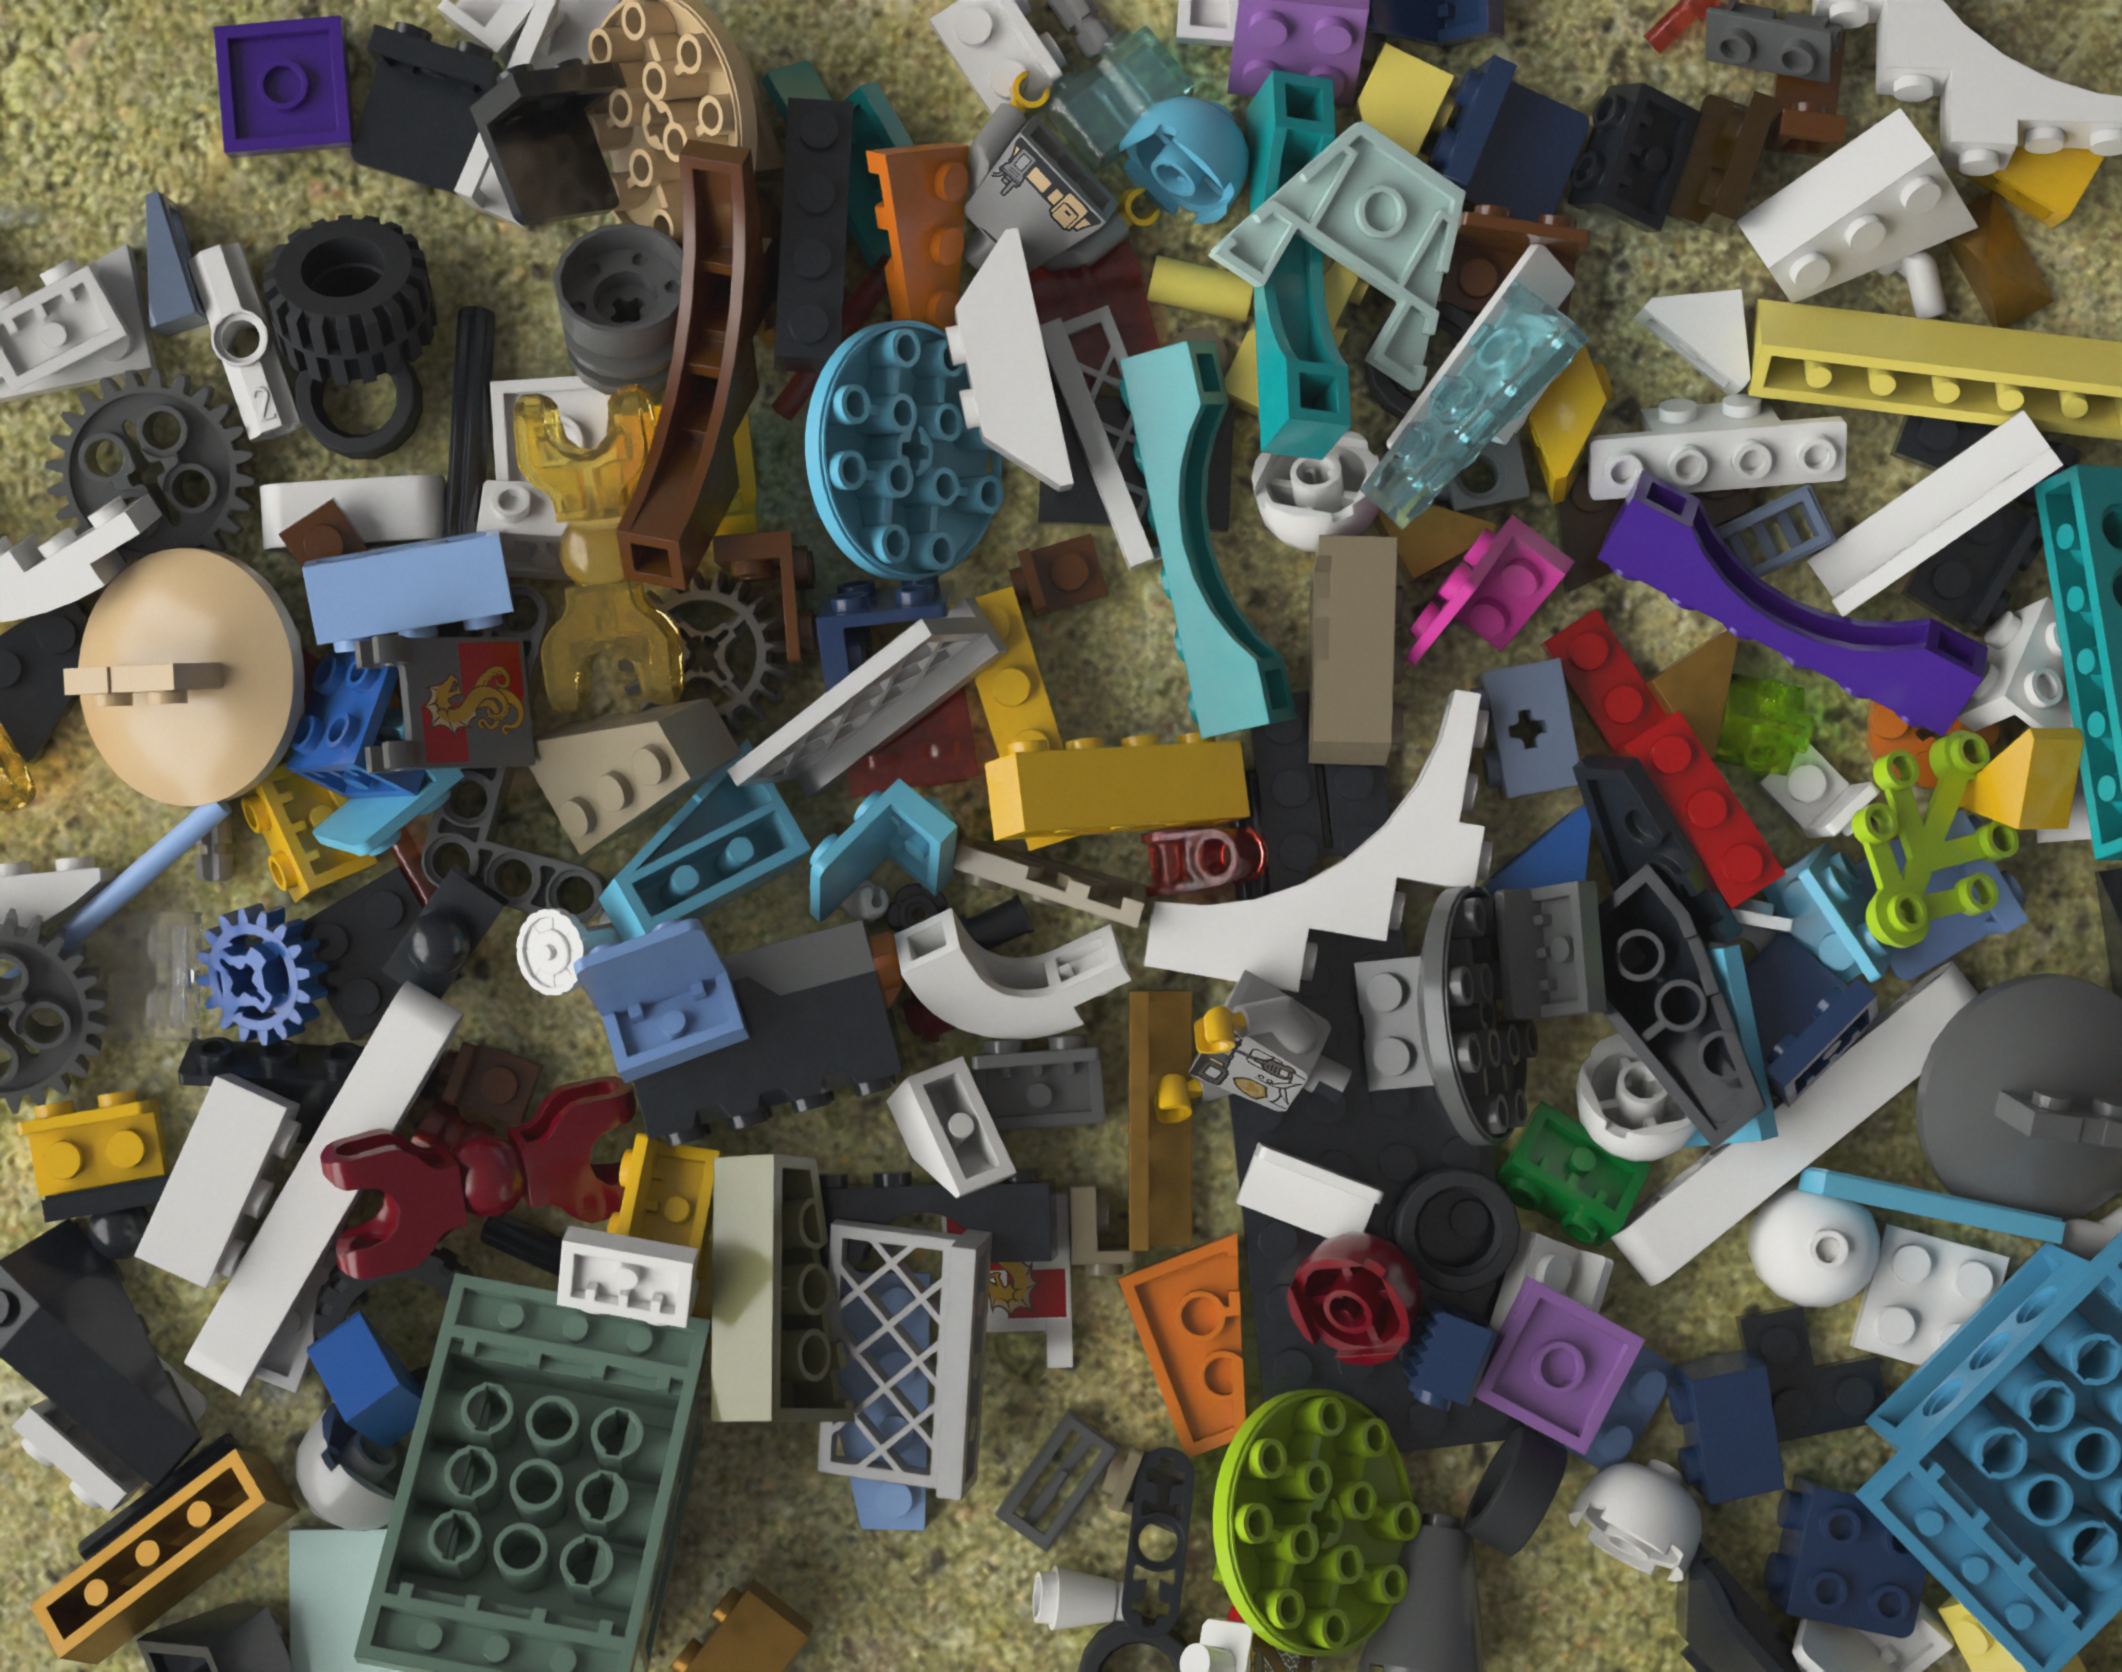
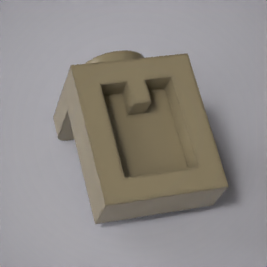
(1088, 1220)

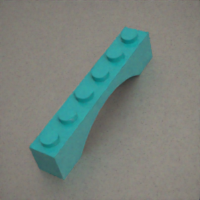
(1298, 362)
(1176, 411)

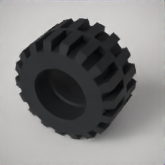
(350, 299)

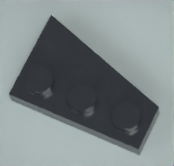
(1639, 829)

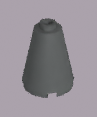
(1440, 1615)

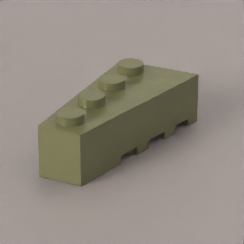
(772, 1295)

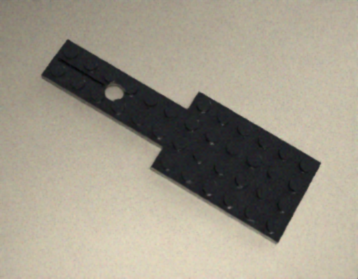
(1367, 1135)

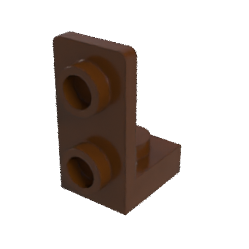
(1806, 113)

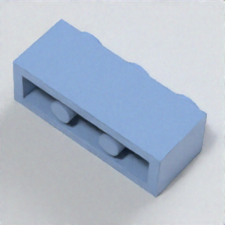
(409, 589)

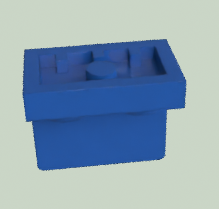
(340, 724)

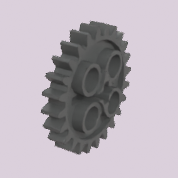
(203, 446)
(52, 981)

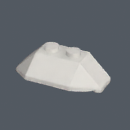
(1008, 367)

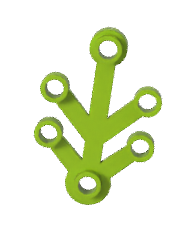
(1955, 763)

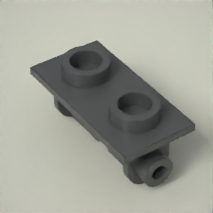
(1757, 40)

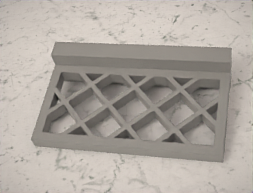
(876, 702)
(959, 1355)

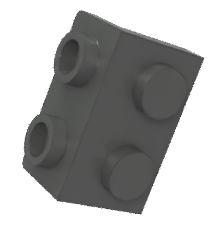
(1550, 951)
(1041, 1085)

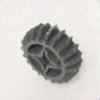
(728, 637)

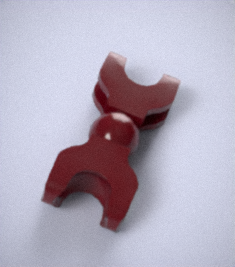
(486, 1176)

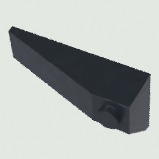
(90, 1352)
(219, 1641)

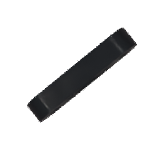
(1136, 1588)

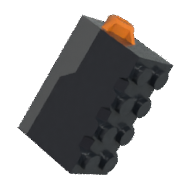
(814, 1025)

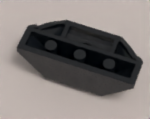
(1725, 1624)

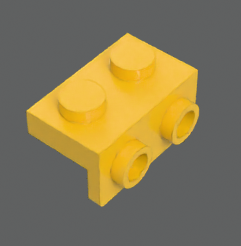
(667, 1194)

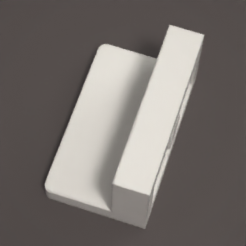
(1306, 1193)

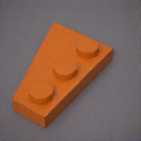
(924, 222)
(1192, 1337)

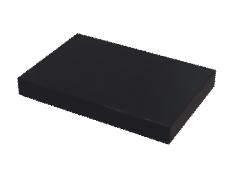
(1083, 503)

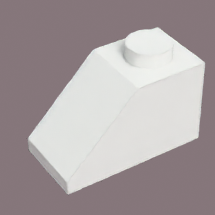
(950, 1128)

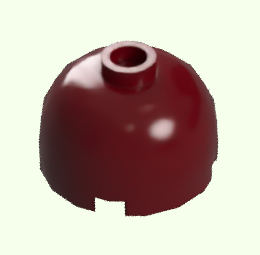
(1356, 1297)

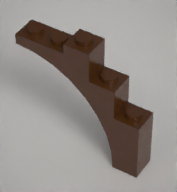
(712, 370)

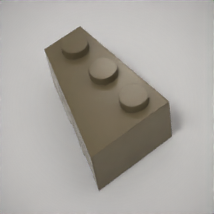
(628, 767)

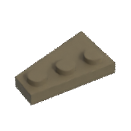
(1051, 881)

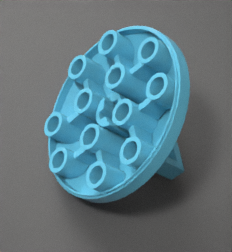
(894, 457)

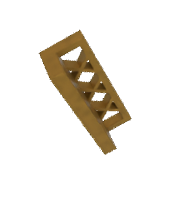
(1158, 1151)

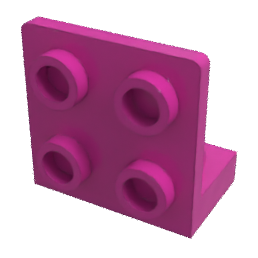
(1498, 592)

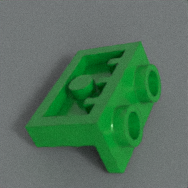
(1570, 1177)

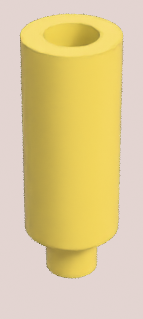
(1201, 289)

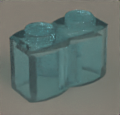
(1105, 102)

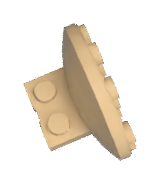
(677, 85)
(190, 676)

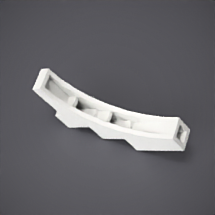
(1984, 96)
(1353, 897)

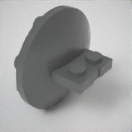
(1439, 1022)
(2027, 1097)

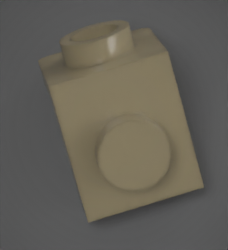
(1121, 1484)

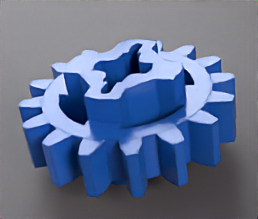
(262, 974)

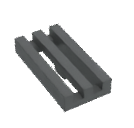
(1089, 1435)

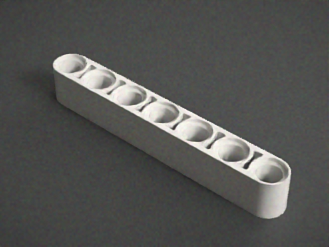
(1740, 1176)
(310, 1207)

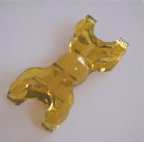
(592, 495)

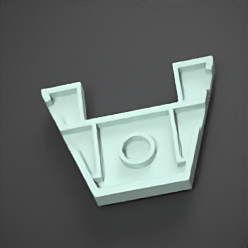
(1375, 216)

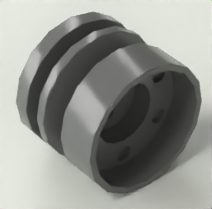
(620, 305)

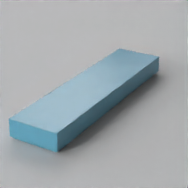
(1932, 1204)

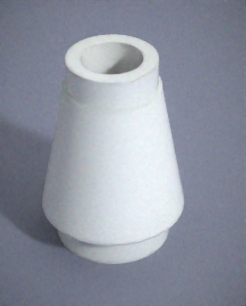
(1075, 1599)

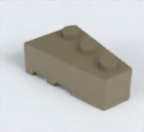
(1354, 650)

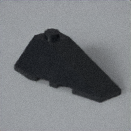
(1672, 1006)

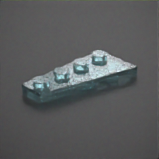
(1469, 409)

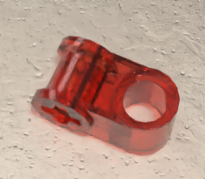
(1194, 860)

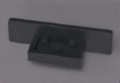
(298, 1072)

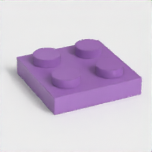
(1298, 38)
(1557, 1365)

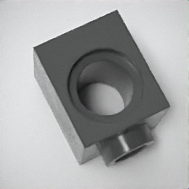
(1508, 484)

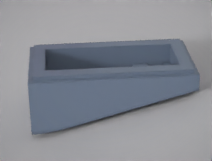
(171, 286)
(1815, 518)

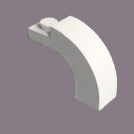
(1007, 994)

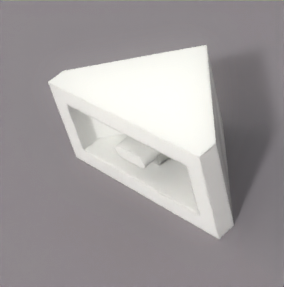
(1705, 332)

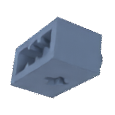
(1542, 697)

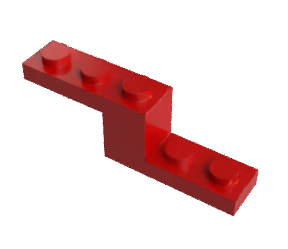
(1671, 754)

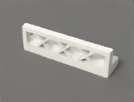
(551, 35)
(1092, 431)
(1934, 512)

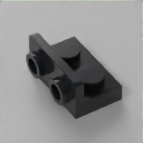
(1634, 155)
(1970, 574)

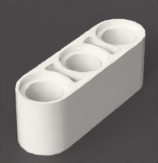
(381, 508)

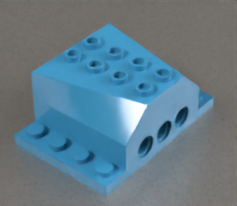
(2017, 1458)

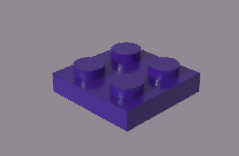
(284, 86)

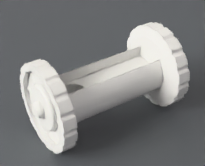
(553, 942)

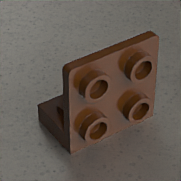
(1492, 244)
(755, 559)

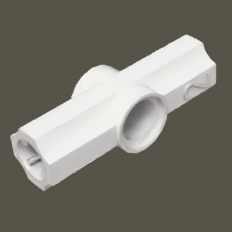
(231, 306)

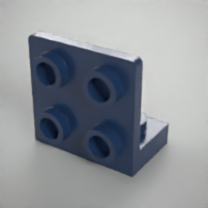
(846, 618)
(1803, 1015)

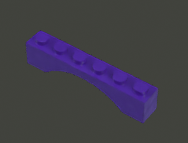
(1907, 666)

